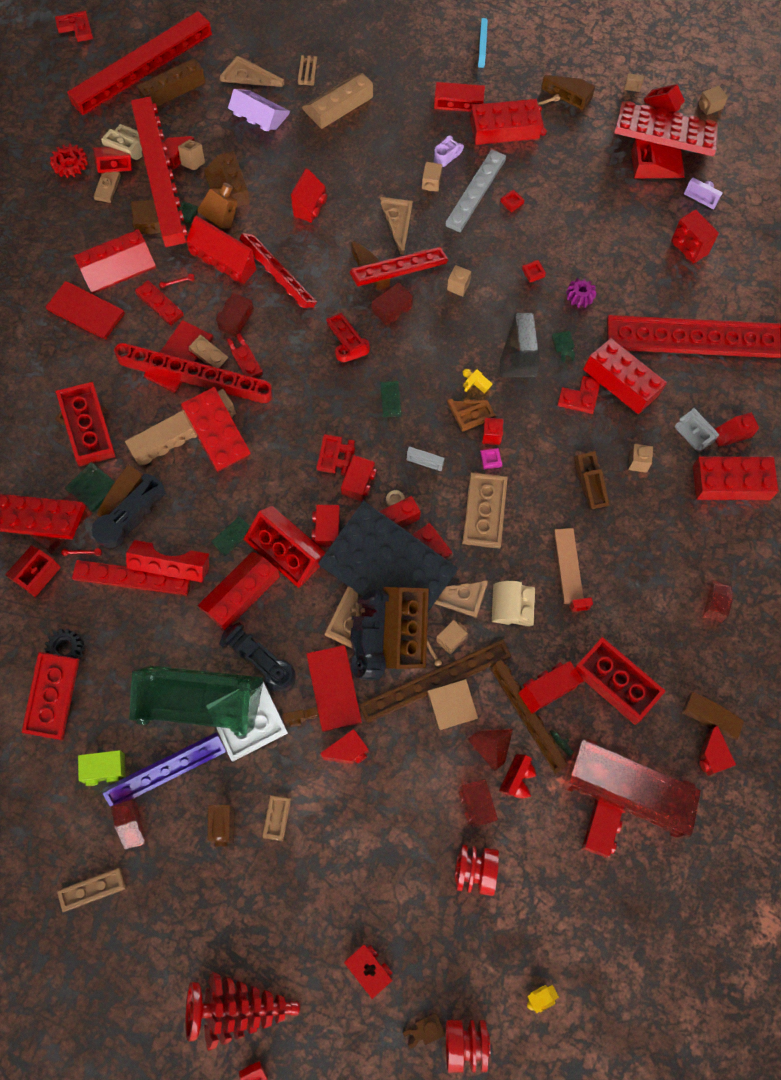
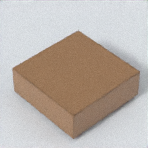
(633, 82)

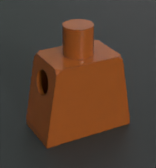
(219, 206)

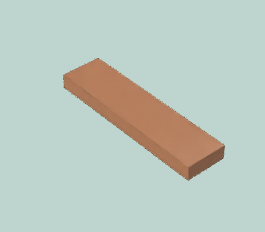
(568, 565)

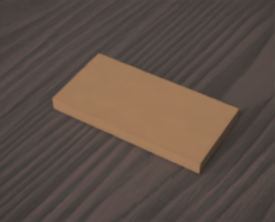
(485, 510)

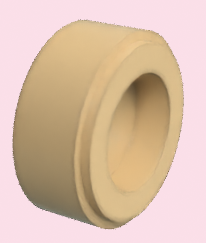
(394, 497)

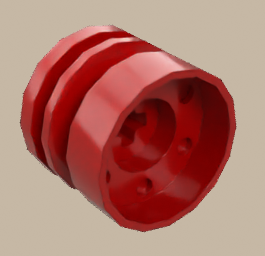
(477, 870)
(466, 1046)

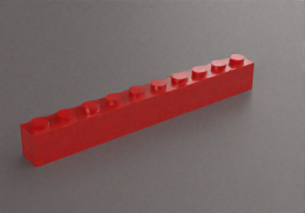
(139, 63)
(157, 168)

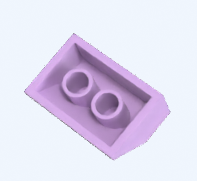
(257, 109)

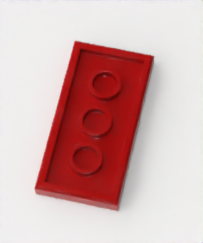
(85, 310)
(178, 346)
(334, 688)
(50, 695)

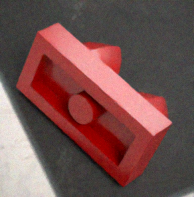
(519, 769)

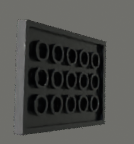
(380, 554)

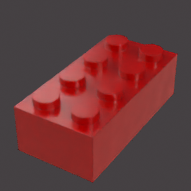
(505, 121)
(624, 376)
(85, 424)
(215, 429)
(735, 478)
(619, 681)

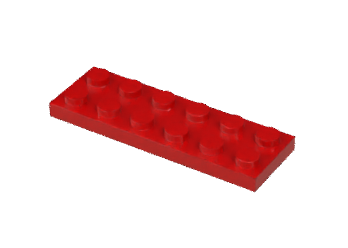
(40, 516)

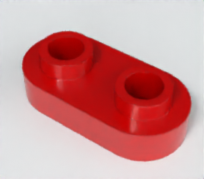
(343, 356)

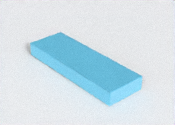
(482, 44)

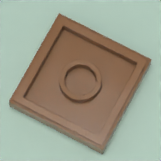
(452, 704)

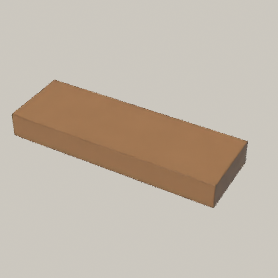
(91, 889)

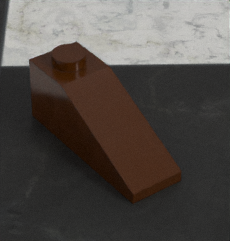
(571, 90)

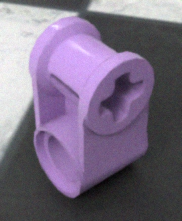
(447, 151)

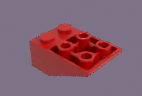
(656, 160)

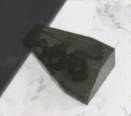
(521, 351)

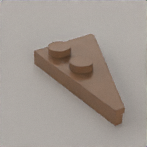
(245, 72)
(398, 218)
(463, 598)
(342, 622)

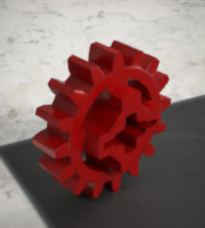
(68, 160)

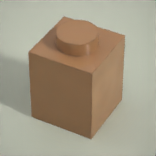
(712, 100)
(191, 154)
(432, 176)
(459, 280)
(640, 458)
(452, 636)

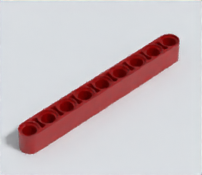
(186, 367)

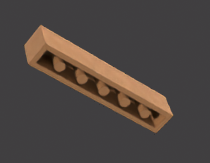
(166, 435)

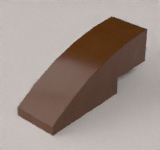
(364, 257)
(591, 480)
(121, 489)
(712, 715)

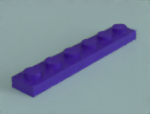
(164, 770)

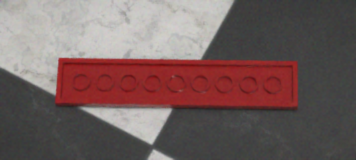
(695, 336)

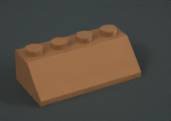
(339, 100)

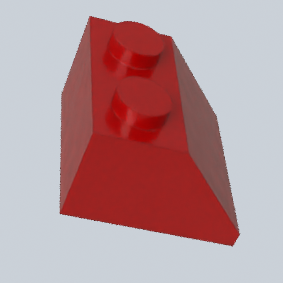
(308, 197)

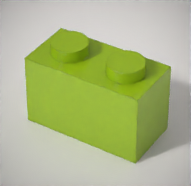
(101, 767)

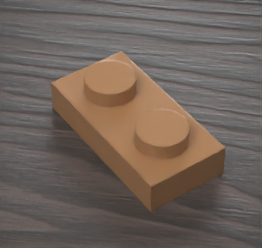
(208, 352)

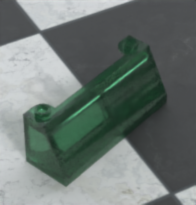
(195, 698)

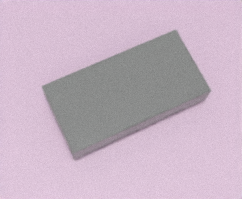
(425, 459)

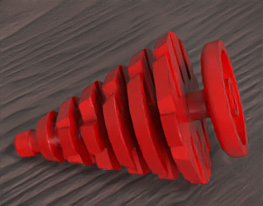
(231, 1012)

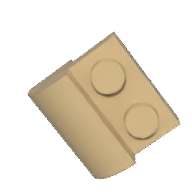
(125, 140)
(513, 603)

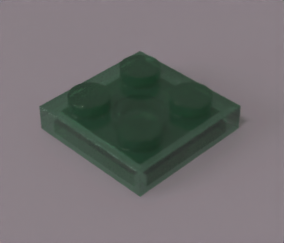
(90, 486)

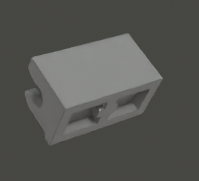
(696, 430)

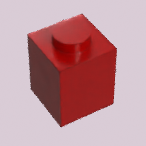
(492, 431)

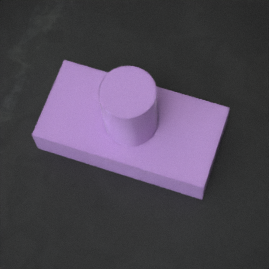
(703, 192)

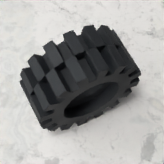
(67, 635)

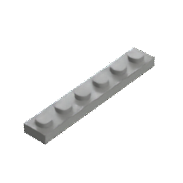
(475, 190)

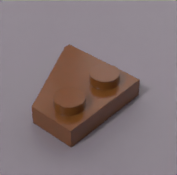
(470, 412)

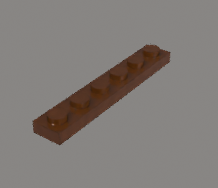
(532, 722)

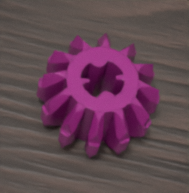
(581, 293)

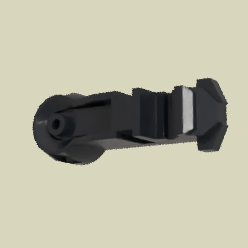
(111, 529)
(367, 637)
(277, 673)

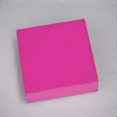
(491, 458)

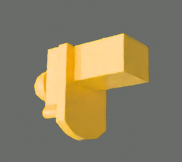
(476, 379)
(542, 998)

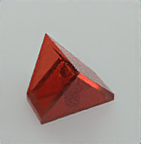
(492, 746)

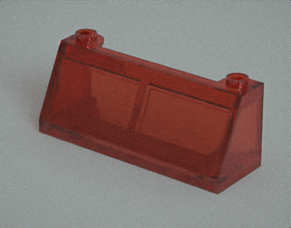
(633, 788)

